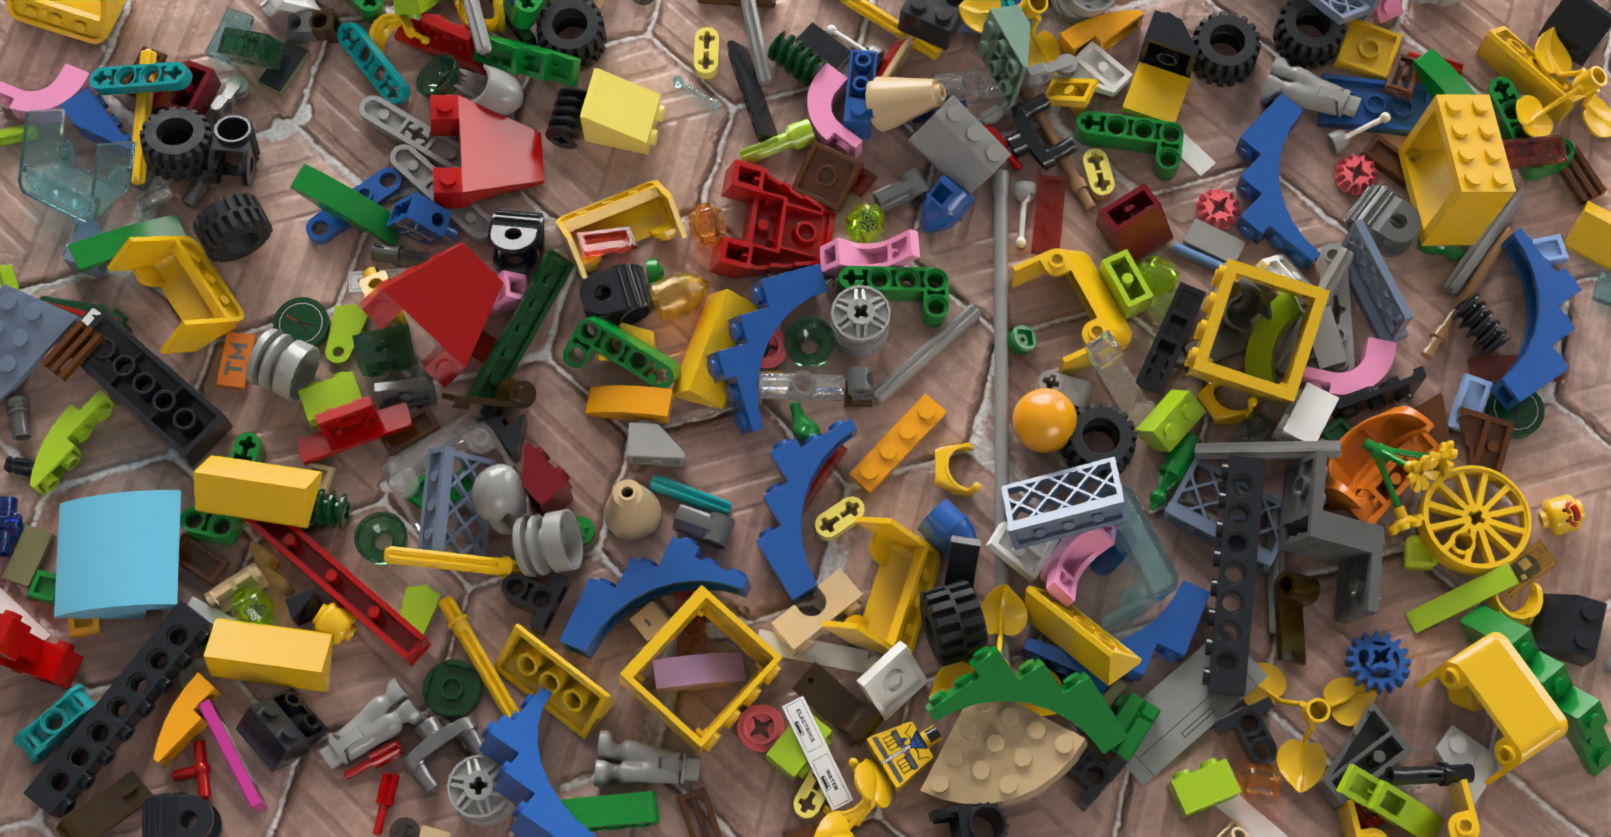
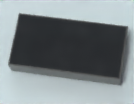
(962, 560)

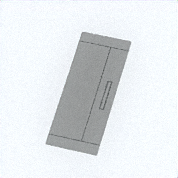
(1185, 711)

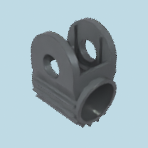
(1383, 216)

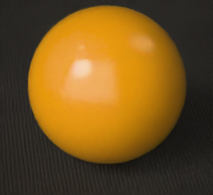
(1044, 420)

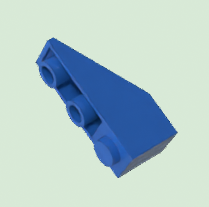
(861, 71)
(92, 120)

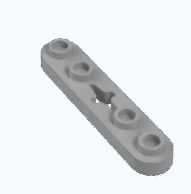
(398, 123)
(419, 174)
(1342, 292)

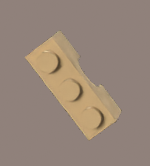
(800, 631)

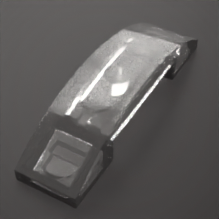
(1116, 378)

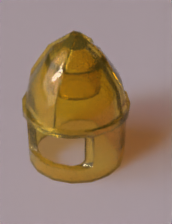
(678, 294)

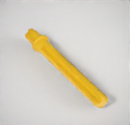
(890, 24)
(143, 110)
(451, 561)
(463, 631)

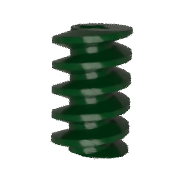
(794, 59)
(331, 510)

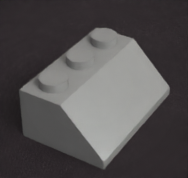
(959, 145)

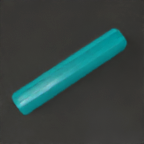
(689, 495)

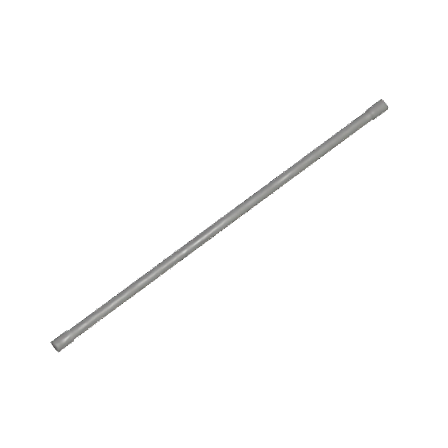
(1000, 192)

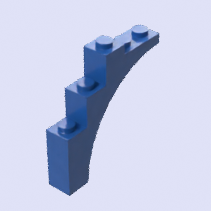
(1260, 184)
(1545, 322)
(752, 331)
(798, 467)
(605, 605)
(1166, 634)
(522, 778)

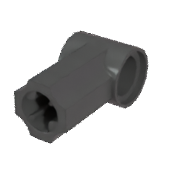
(908, 189)
(710, 528)

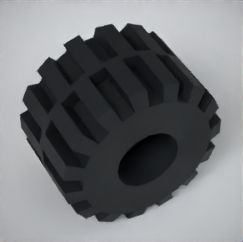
(953, 622)

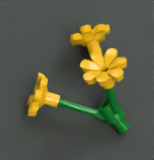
(1419, 471)

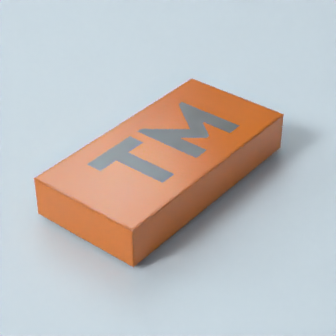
(234, 360)

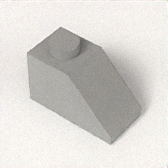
(652, 446)

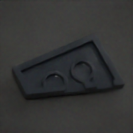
(1387, 392)

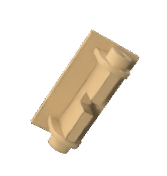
(221, 595)

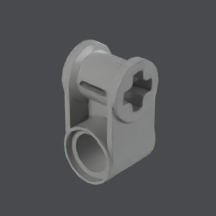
(1074, 388)

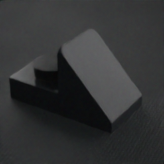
(509, 434)

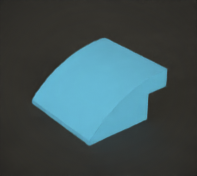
(118, 555)

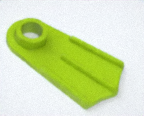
(346, 322)
(419, 606)

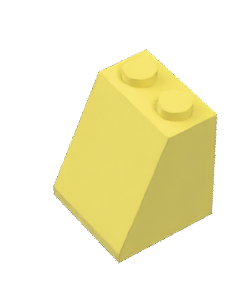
(621, 113)

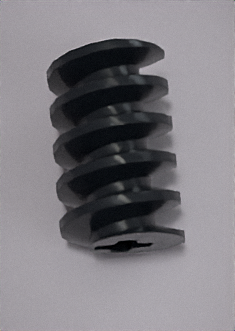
(566, 118)
(1479, 324)

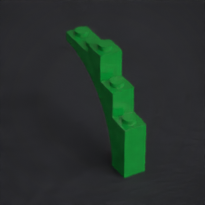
(1033, 684)
(1582, 711)

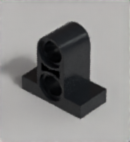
(531, 592)
(1250, 739)
(1089, 762)

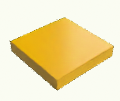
(1368, 50)
(1155, 93)

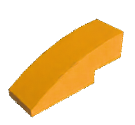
(1103, 30)
(630, 403)
(184, 720)

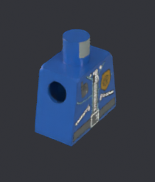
(422, 220)

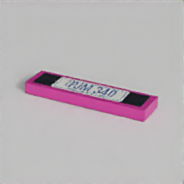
(233, 756)

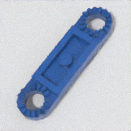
(370, 188)

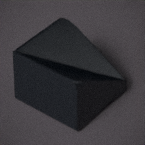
(303, 606)

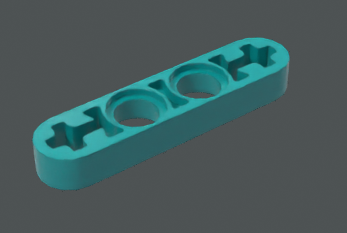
(373, 63)
(140, 81)

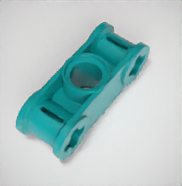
(41, 732)

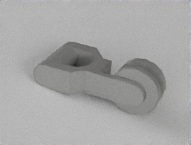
(1040, 73)
(236, 88)

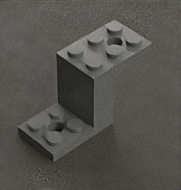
(1331, 538)

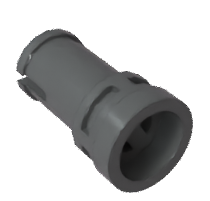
(18, 411)

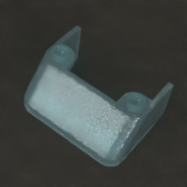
(53, 179)
(1146, 562)

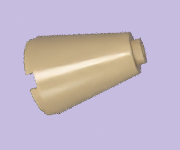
(902, 100)
(632, 511)

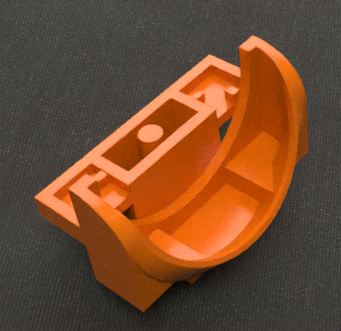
(1354, 478)

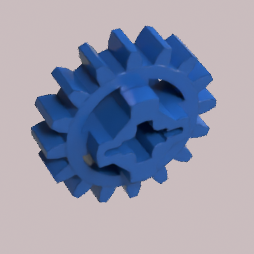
(1381, 674)

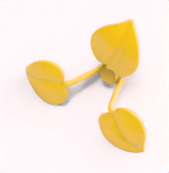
(1042, 46)
(1554, 58)
(1005, 615)
(1302, 761)
(872, 786)

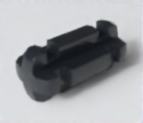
(19, 466)

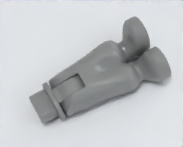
(1308, 90)
(372, 725)
(642, 763)

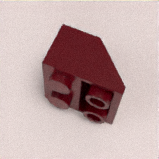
(195, 96)
(1135, 223)
(544, 485)

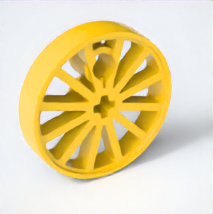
(1485, 522)

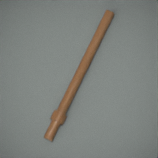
(1077, 184)
(1441, 332)

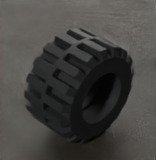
(573, 14)
(1227, 30)
(1302, 48)
(171, 128)
(232, 227)
(1106, 421)

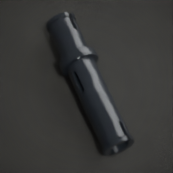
(1439, 774)

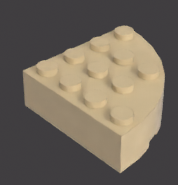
(1001, 756)

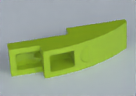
(60, 449)
(1389, 803)

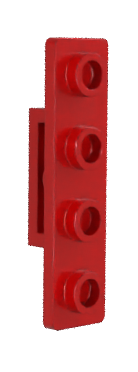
(444, 39)
(351, 427)

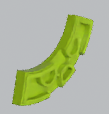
(1265, 337)

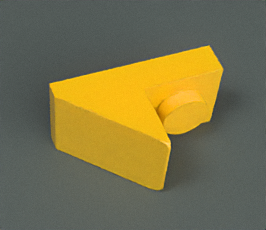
(1071, 93)

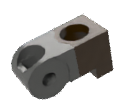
(313, 26)
(859, 387)

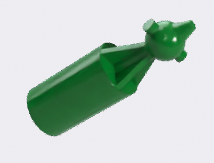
(1174, 469)

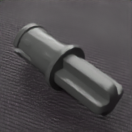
(397, 255)

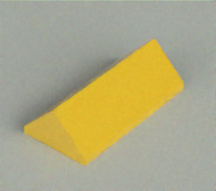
(1517, 62)
(1592, 235)
(709, 337)
(256, 491)
(1079, 636)
(269, 654)
(574, 696)

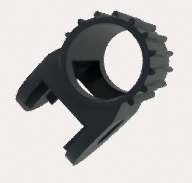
(233, 135)
(519, 235)
(618, 294)
(173, 811)
(961, 817)

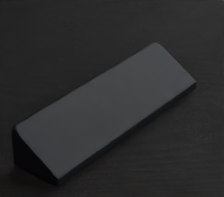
(751, 91)

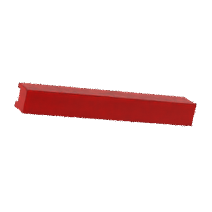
(344, 589)

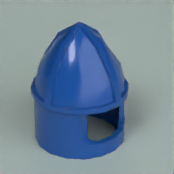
(945, 205)
(943, 523)

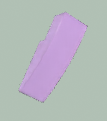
(698, 672)

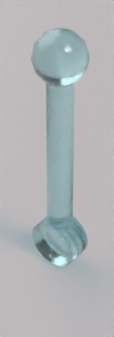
(679, 82)

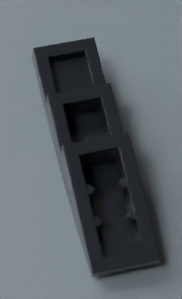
(1170, 338)

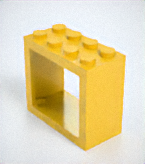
(1456, 170)
(1198, 357)
(703, 604)

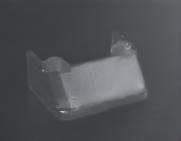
(405, 467)

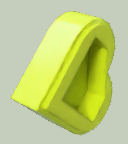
(1416, 555)

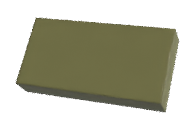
(28, 556)

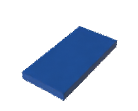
(1373, 103)

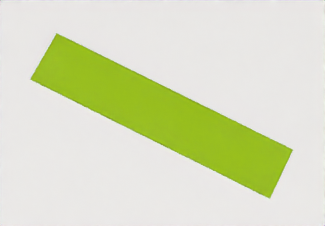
(1462, 598)

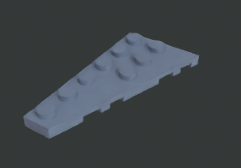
(26, 335)

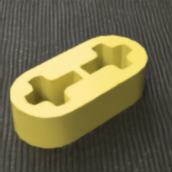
(711, 53)
(1104, 173)
(835, 513)
(803, 794)

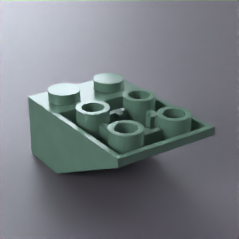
(1006, 49)

